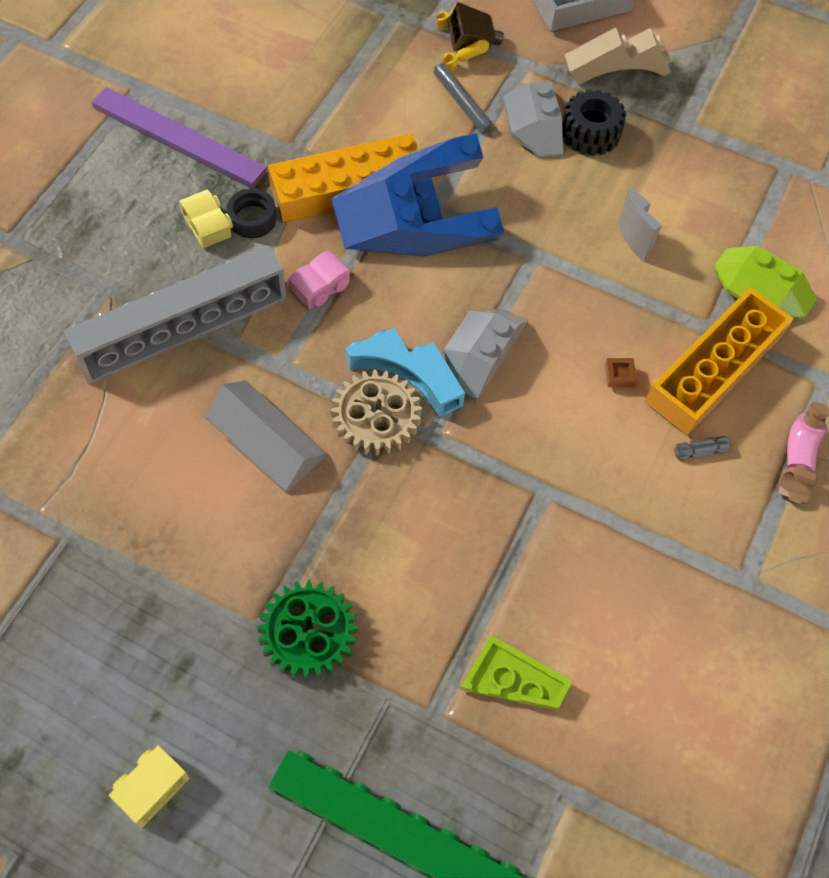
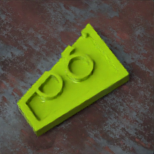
(515, 677)

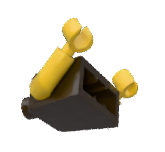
(470, 33)

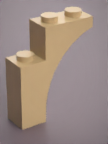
(617, 52)

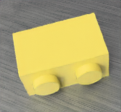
(148, 785)

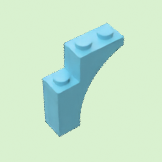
(421, 367)

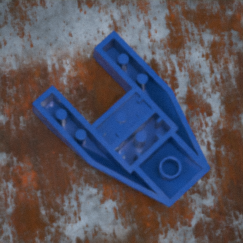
(400, 209)

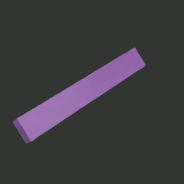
(180, 137)

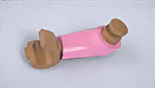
(802, 449)

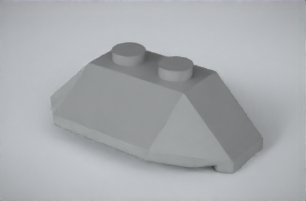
(535, 118)
(481, 347)

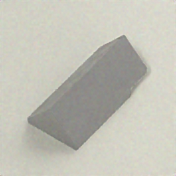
(263, 434)

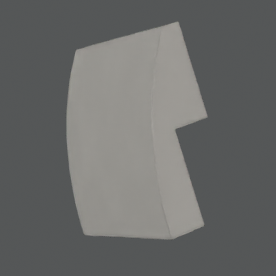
(638, 225)

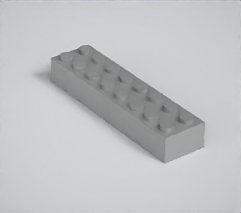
(177, 314)

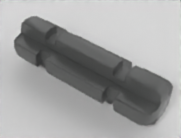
(702, 447)

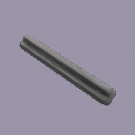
(462, 98)

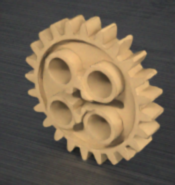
(376, 412)

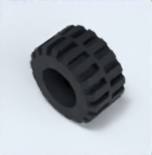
(593, 122)

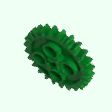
(316, 604)

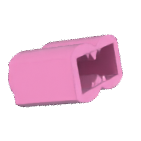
(319, 280)

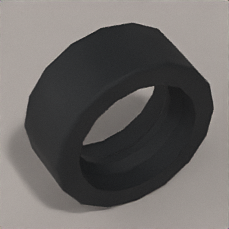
(247, 198)

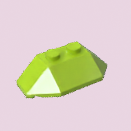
(768, 276)

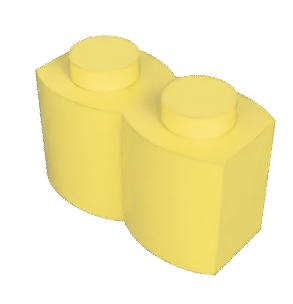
(205, 218)

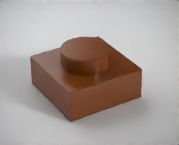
(620, 372)

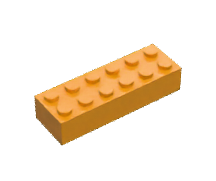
(309, 183)
(718, 361)

